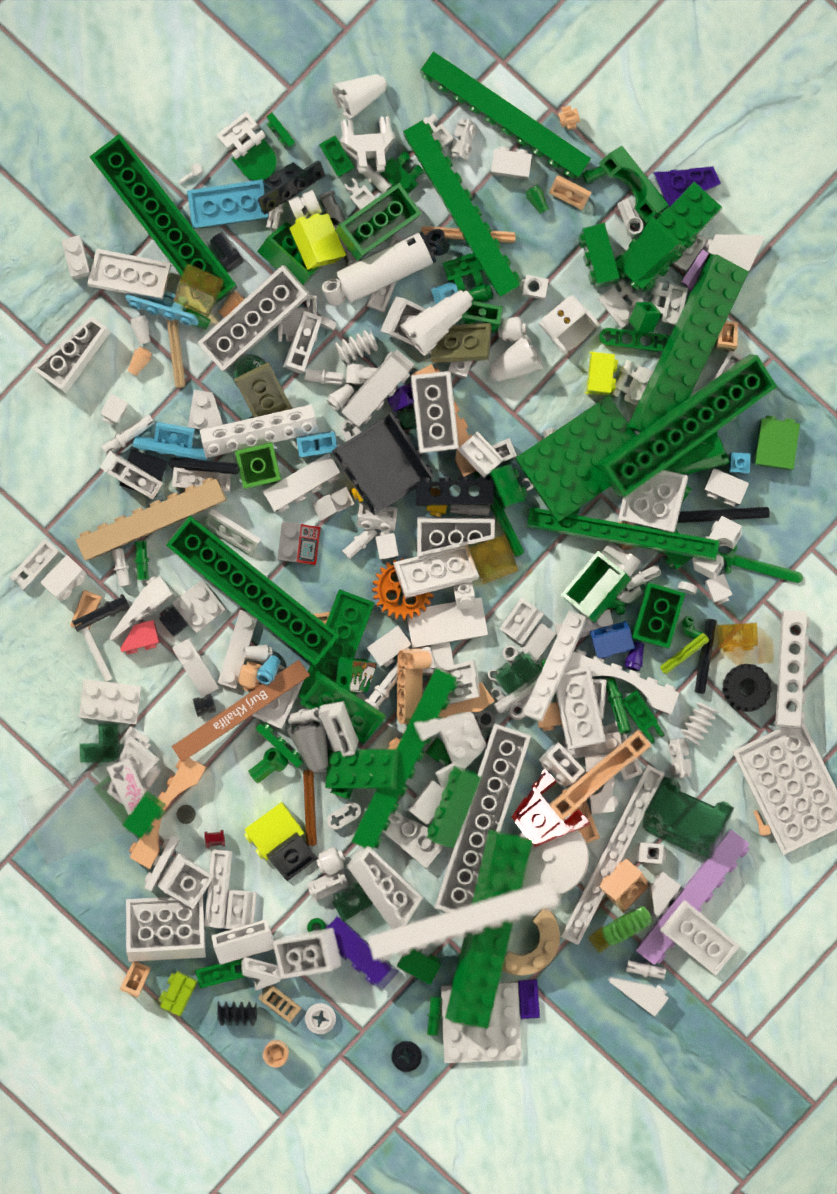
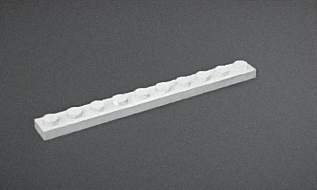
(612, 854)

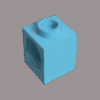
(443, 291)
(739, 463)

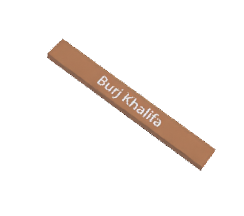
(240, 711)

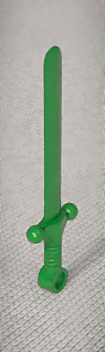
(759, 566)

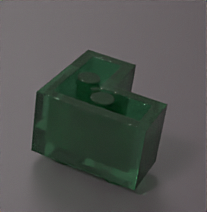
(518, 673)
(108, 747)

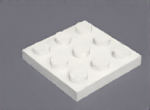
(656, 501)

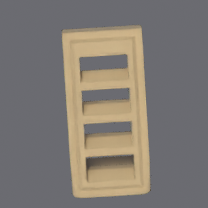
(266, 993)

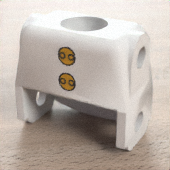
(568, 324)

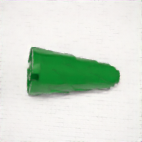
(704, 456)

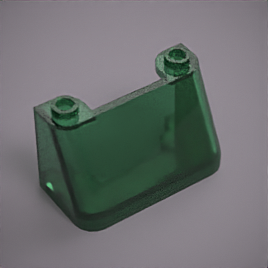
(686, 819)

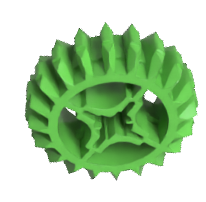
(626, 925)

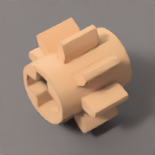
(569, 117)

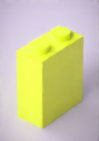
(317, 241)
(272, 829)

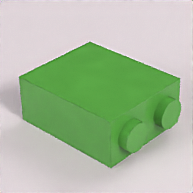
(777, 443)

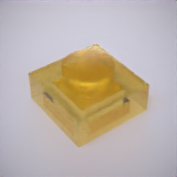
(598, 940)

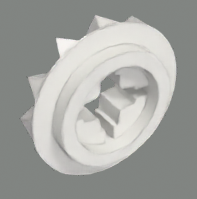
(312, 1023)

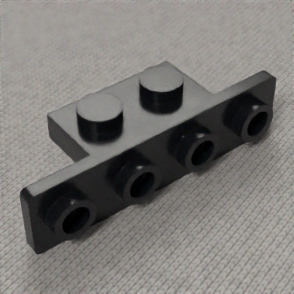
(288, 183)

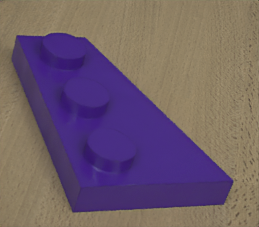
(676, 182)

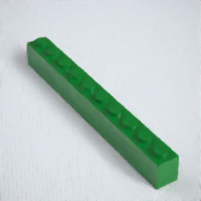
(504, 115)
(461, 208)
(409, 752)

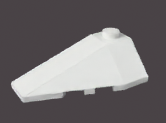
(150, 598)

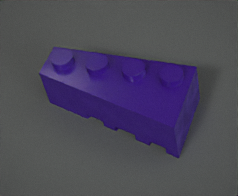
(360, 953)

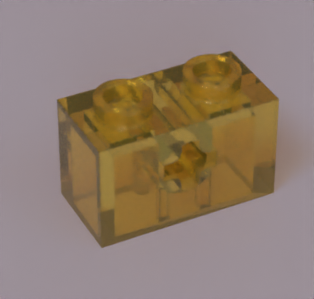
(747, 630)

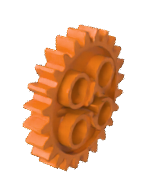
(386, 585)

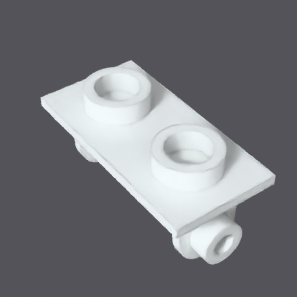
(466, 130)
(680, 767)
(327, 885)

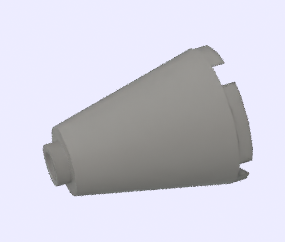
(311, 744)

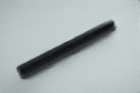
(731, 514)

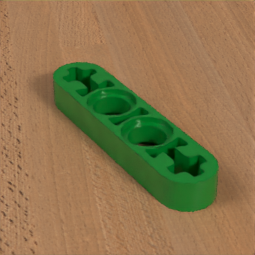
(636, 336)

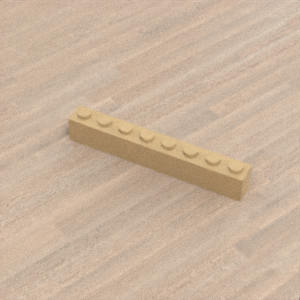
(151, 519)

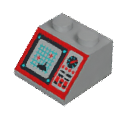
(298, 543)

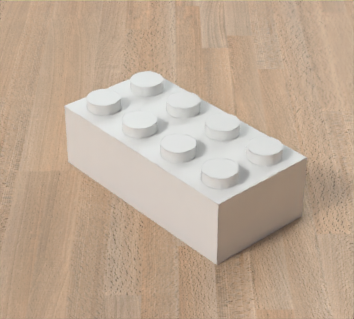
(435, 412)

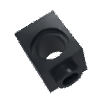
(173, 621)

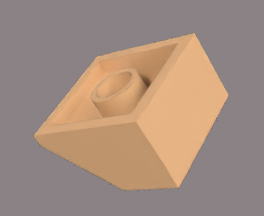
(624, 885)

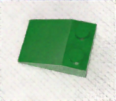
(507, 486)

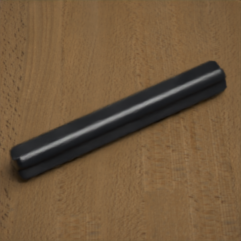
(204, 465)
(705, 657)

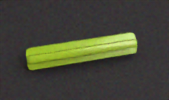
(684, 653)

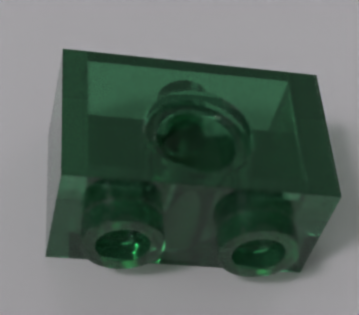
(347, 910)

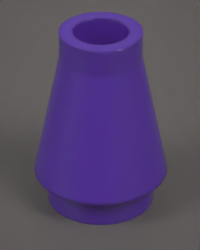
(634, 660)

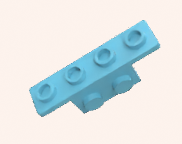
(167, 308)
(171, 440)

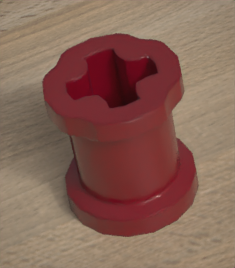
(214, 839)

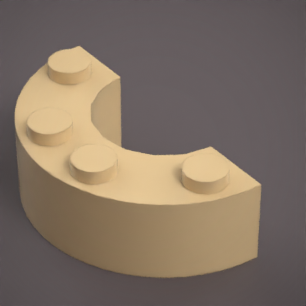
(543, 952)

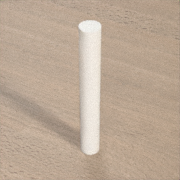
(96, 654)

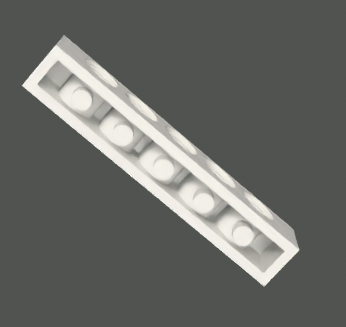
(259, 431)
(800, 620)

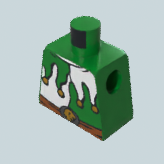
(355, 674)

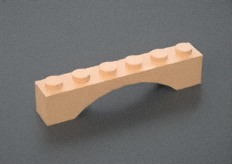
(464, 466)
(471, 705)
(599, 774)
(148, 846)

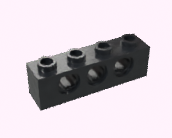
(485, 495)

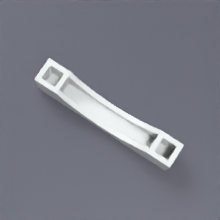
(658, 696)

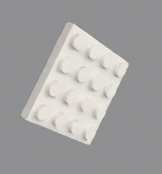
(478, 1044)

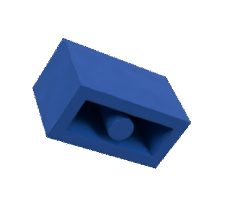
(611, 640)

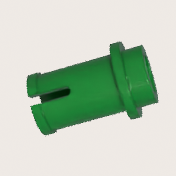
(593, 174)

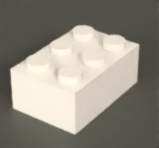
(307, 953)

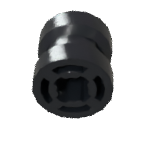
(204, 705)

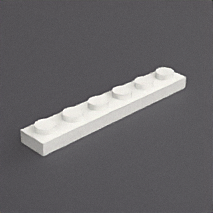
(555, 666)

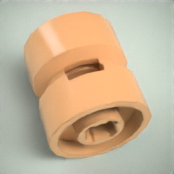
(276, 1053)

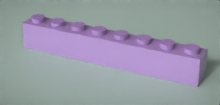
(695, 892)

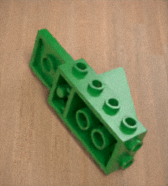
(666, 238)

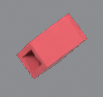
(141, 636)

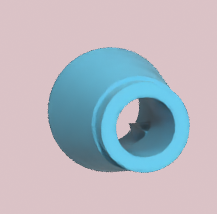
(267, 672)

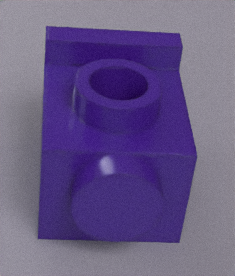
(401, 398)

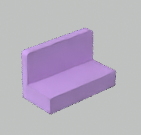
(695, 270)

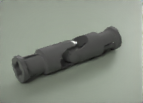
(335, 213)

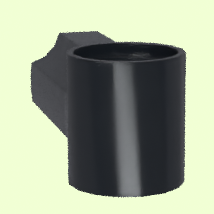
(228, 255)

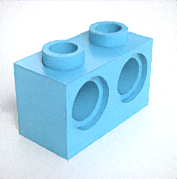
(316, 443)

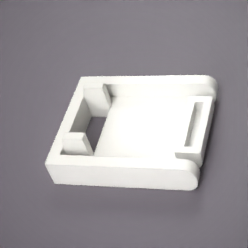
(290, 323)

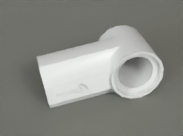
(630, 216)
(358, 374)
(623, 560)

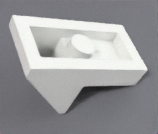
(333, 503)
(264, 973)

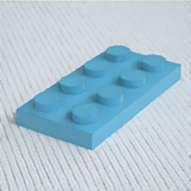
(226, 204)

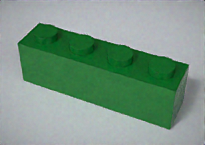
(453, 807)

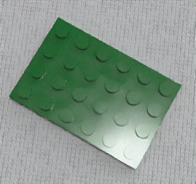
(566, 461)

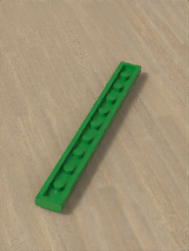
(625, 534)

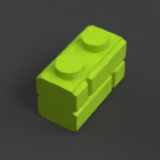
(178, 993)

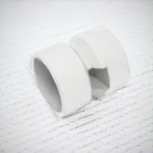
(309, 200)

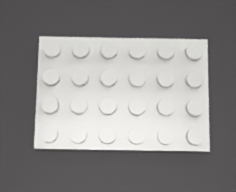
(790, 786)

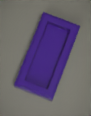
(529, 999)

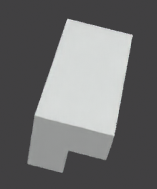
(339, 728)

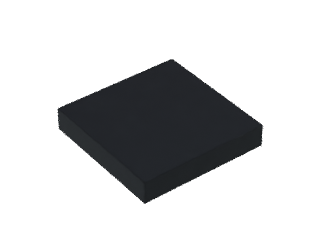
(150, 464)
(291, 856)

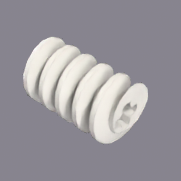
(356, 346)
(698, 723)

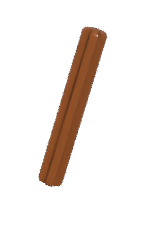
(309, 802)

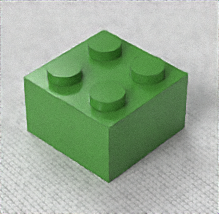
(258, 466)

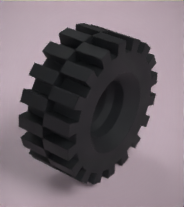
(732, 684)

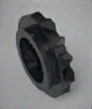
(411, 1048)

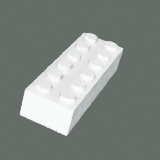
(254, 318)

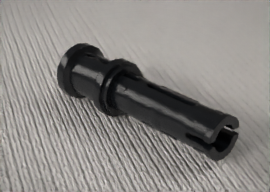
(110, 609)

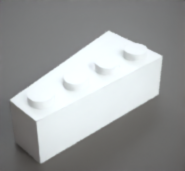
(72, 355)
(384, 887)

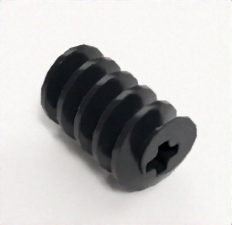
(237, 1013)

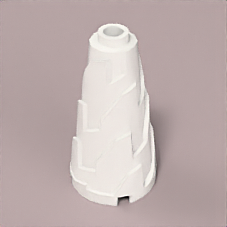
(435, 322)

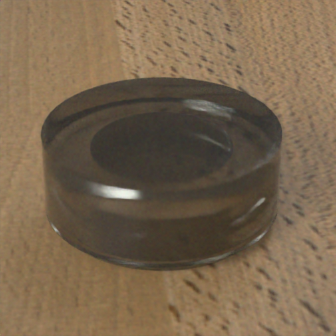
(186, 814)

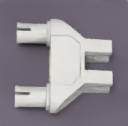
(368, 145)

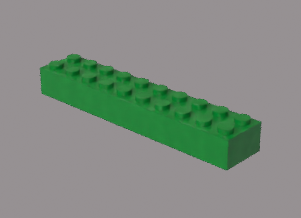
(157, 211)
(690, 341)
(687, 425)
(253, 591)
(485, 951)

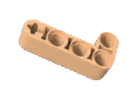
(409, 681)

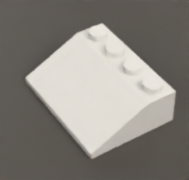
(164, 929)

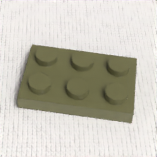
(463, 343)
(262, 391)

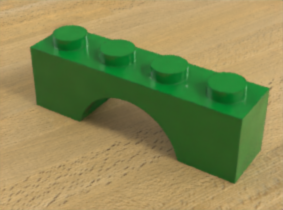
(621, 166)

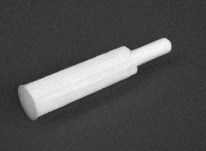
(514, 697)

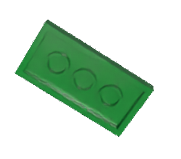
(362, 715)
(362, 770)

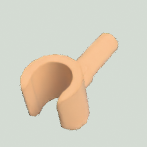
(764, 830)

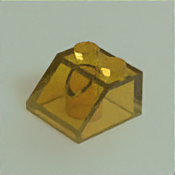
(198, 290)
(493, 559)

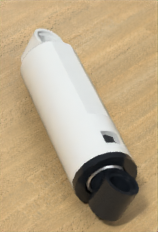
(386, 267)

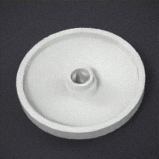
(558, 860)

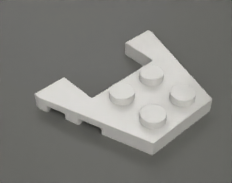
(460, 738)

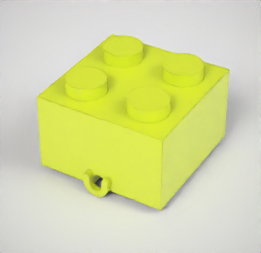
(600, 374)

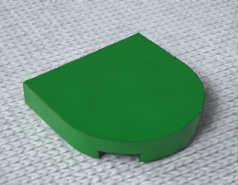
(258, 162)

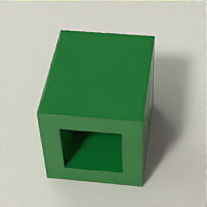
(644, 317)

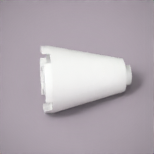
(358, 93)
(516, 361)

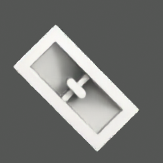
(505, 450)

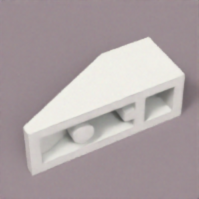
(302, 343)
(131, 475)
(195, 667)
(644, 994)

